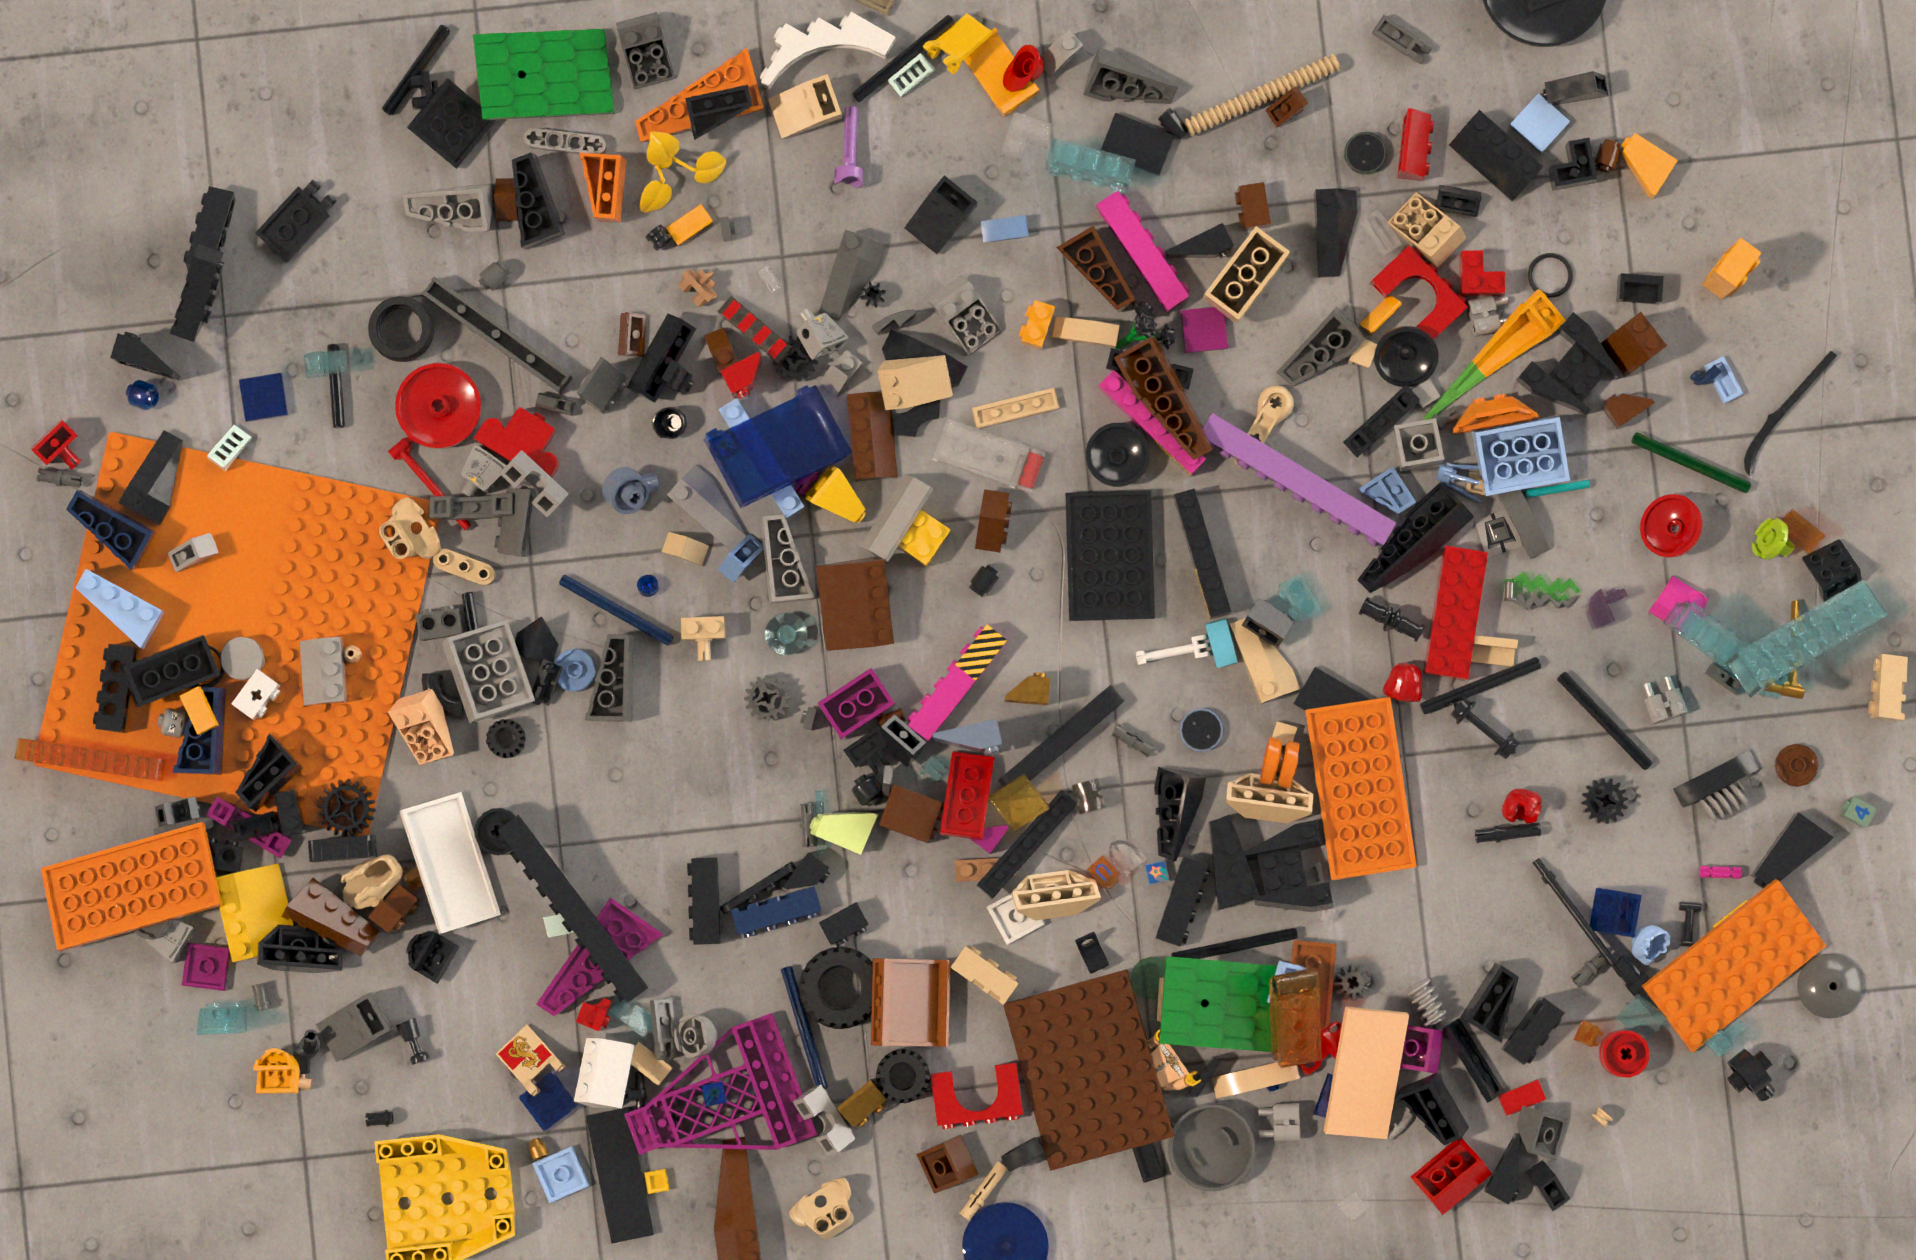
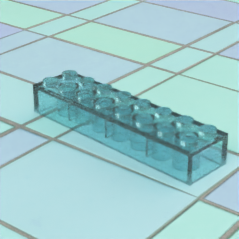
(1806, 638)

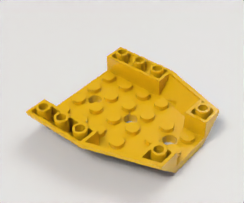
(425, 1170)

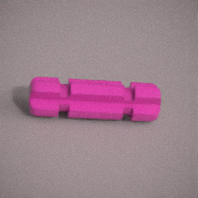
(1720, 872)

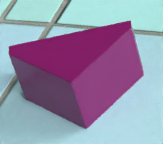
(991, 837)

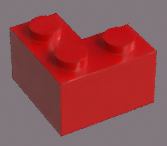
(1474, 279)

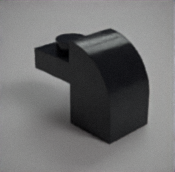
(177, 811)

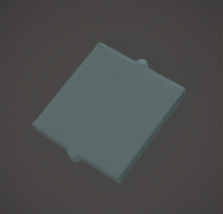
(1641, 1016)

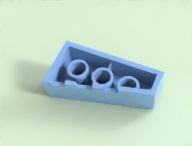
(125, 610)

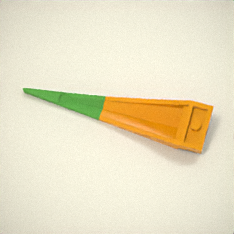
(1522, 330)

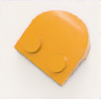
(277, 1073)

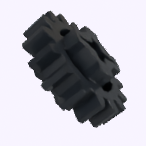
(793, 368)
(1607, 791)

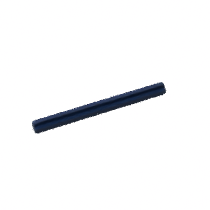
(616, 610)
(803, 1027)

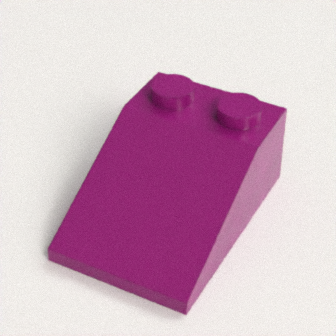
(1422, 1049)

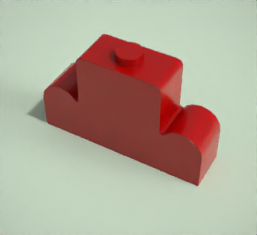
(524, 433)

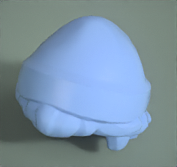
(1649, 943)

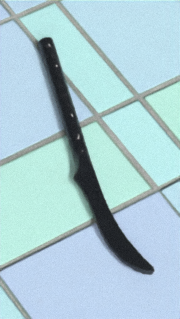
(1775, 417)

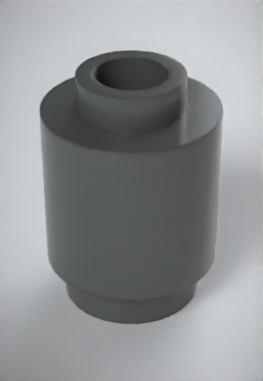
(493, 275)

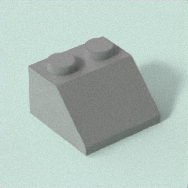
(1418, 445)

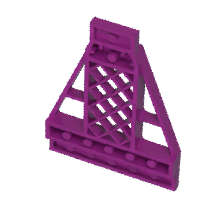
(771, 1078)

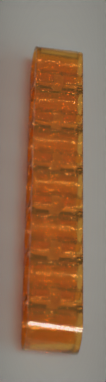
(89, 759)

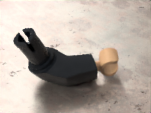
(304, 1053)

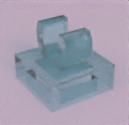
(934, 768)

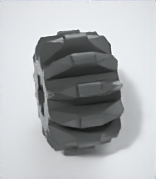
(1345, 985)

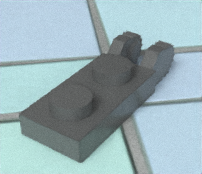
(1400, 38)
(209, 824)
(663, 1027)

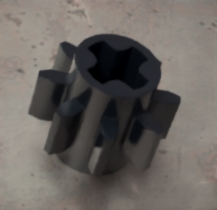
(867, 292)

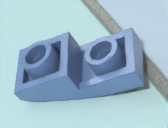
(1004, 228)

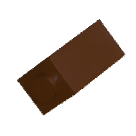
(720, 349)
(1625, 407)

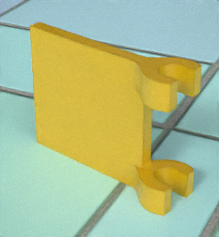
(958, 42)

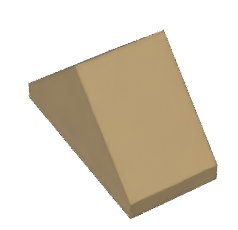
(685, 548)

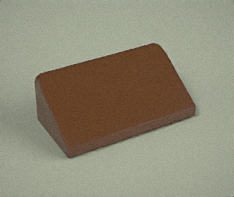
(632, 334)

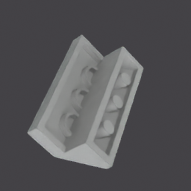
(896, 517)

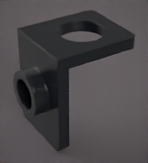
(1092, 953)

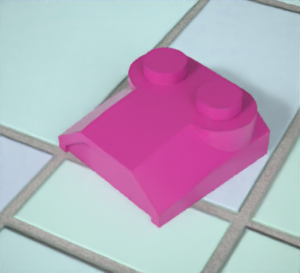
(1676, 592)

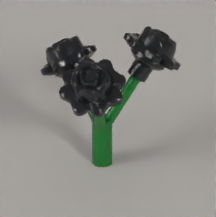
(1146, 326)

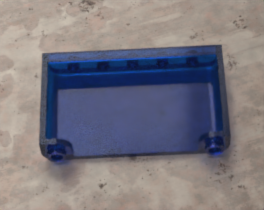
(778, 447)

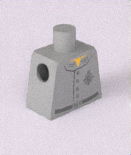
(820, 334)
(481, 471)
(173, 941)

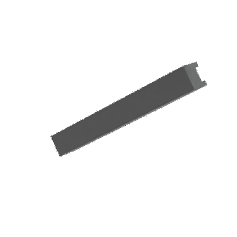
(497, 335)

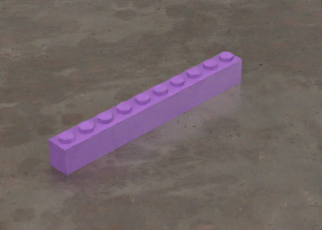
(1298, 480)

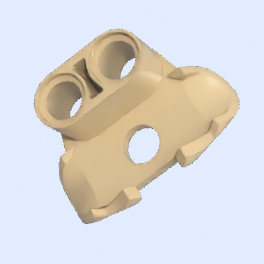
(424, 544)
(807, 1214)

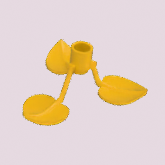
(661, 153)

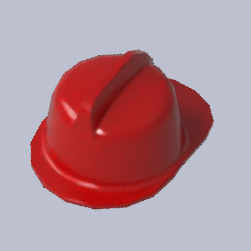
(1023, 68)

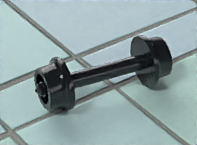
(1506, 746)

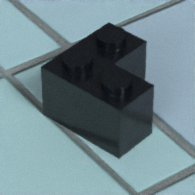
(1579, 169)

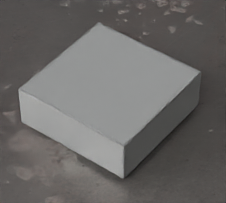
(1426, 393)

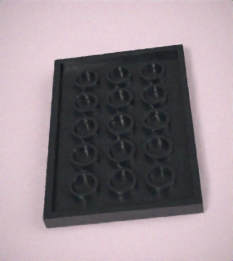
(1110, 555)

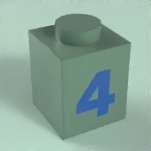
(1857, 811)

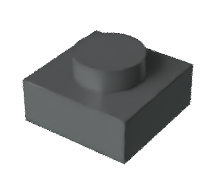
(727, 229)
(808, 718)

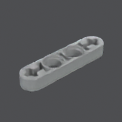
(565, 138)

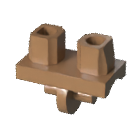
(702, 283)

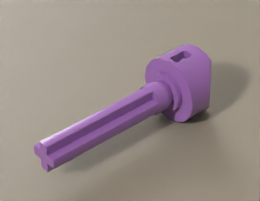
(849, 172)

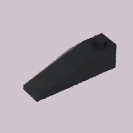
(153, 483)

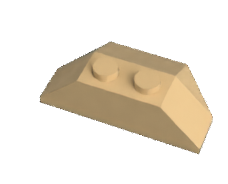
(1268, 801)
(1055, 895)

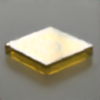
(1019, 802)

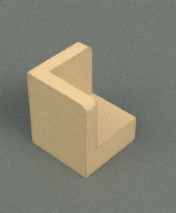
(1363, 354)

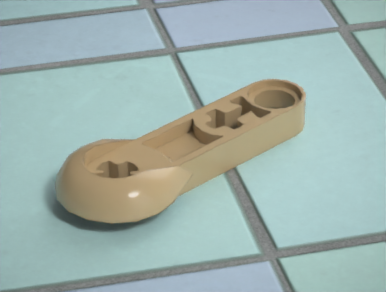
(1266, 415)

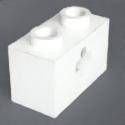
(246, 700)

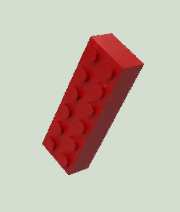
(1455, 613)

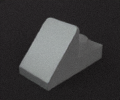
(840, 373)

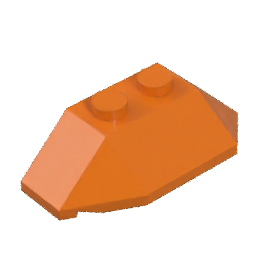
(1493, 413)

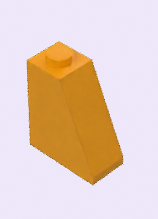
(1647, 163)

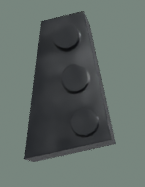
(716, 108)
(268, 774)
(1491, 1002)
(1434, 1107)

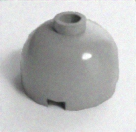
(695, 1036)

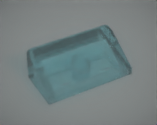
(633, 1016)

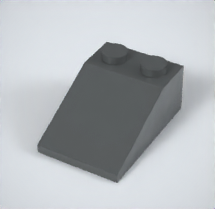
(602, 386)

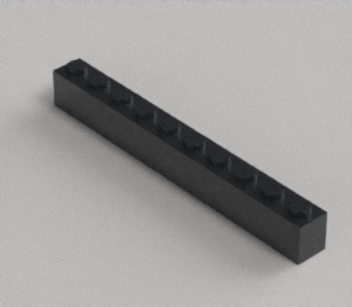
(572, 908)

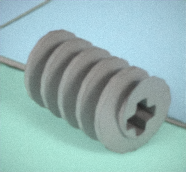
(1724, 802)
(1427, 1002)

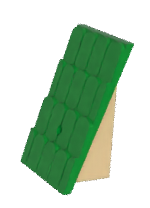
(562, 68)
(1235, 1008)

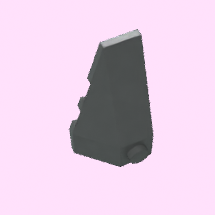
(1121, 78)
(853, 267)

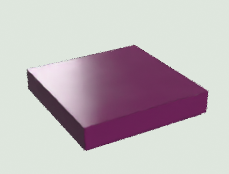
(1204, 330)
(206, 966)

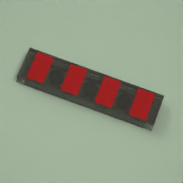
(755, 330)

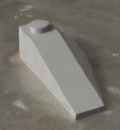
(703, 501)

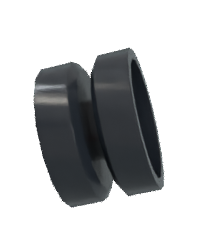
(486, 830)

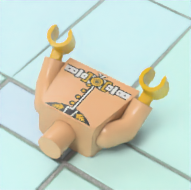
(1169, 1067)

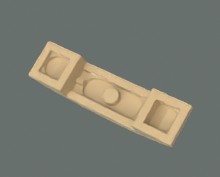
(1253, 1079)

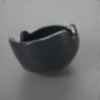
(669, 423)

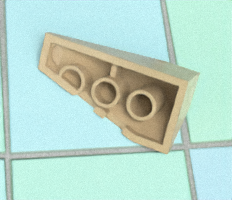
(1265, 665)

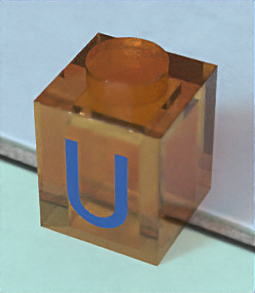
(1104, 873)

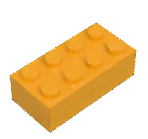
(1732, 269)

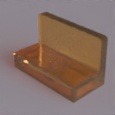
(1802, 532)

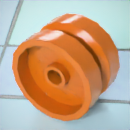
(1281, 763)

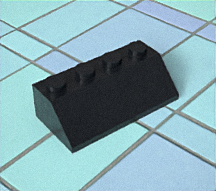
(1495, 155)

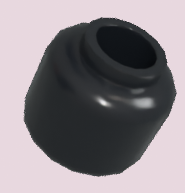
(867, 790)

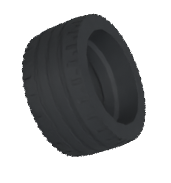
(400, 303)

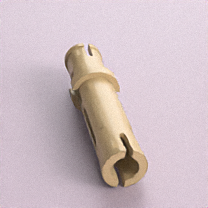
(978, 1198)

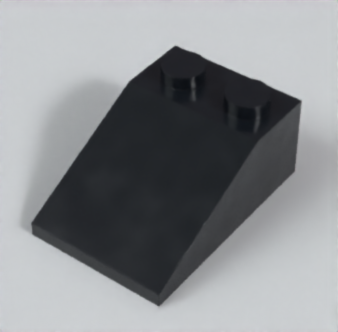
(134, 353)

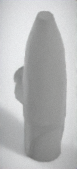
(1399, 1127)

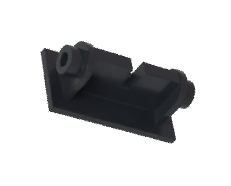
(546, 682)
(247, 827)

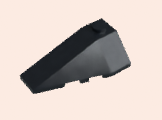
(1334, 223)
(1178, 802)

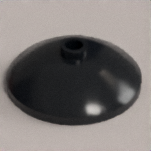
(1410, 367)
(1117, 439)

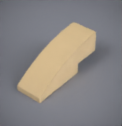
(1086, 331)

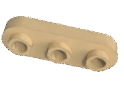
(472, 572)

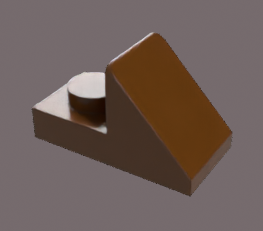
(1287, 107)

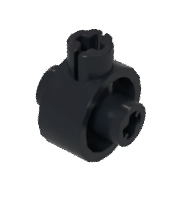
(1751, 1073)

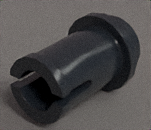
(381, 1118)

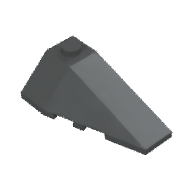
(1329, 343)

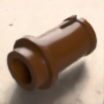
(884, 718)

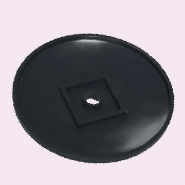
(1544, 21)

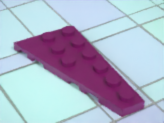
(578, 972)

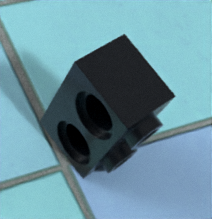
(219, 855)

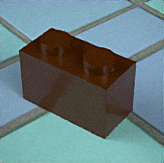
(1253, 206)

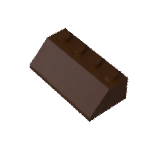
(871, 437)

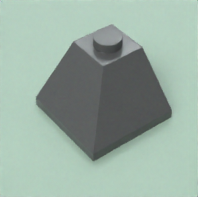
(1541, 1132)

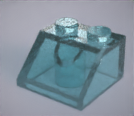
(222, 1020)

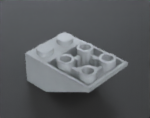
(965, 314)

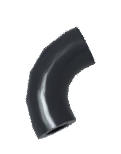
(451, 705)

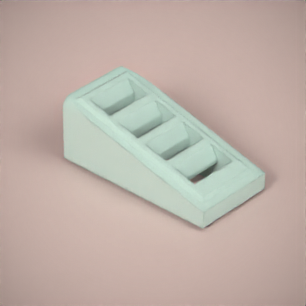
(916, 80)
(225, 464)

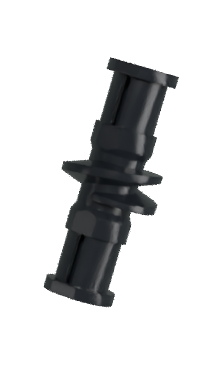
(1390, 619)

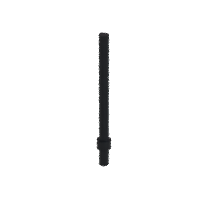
(1549, 878)

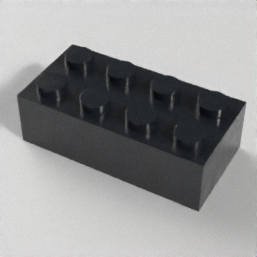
(170, 670)

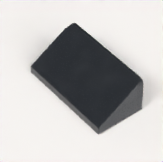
(1458, 200)

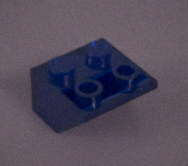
(1615, 912)

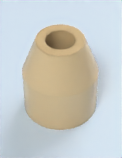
(357, 654)

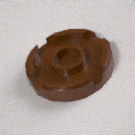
(1796, 765)

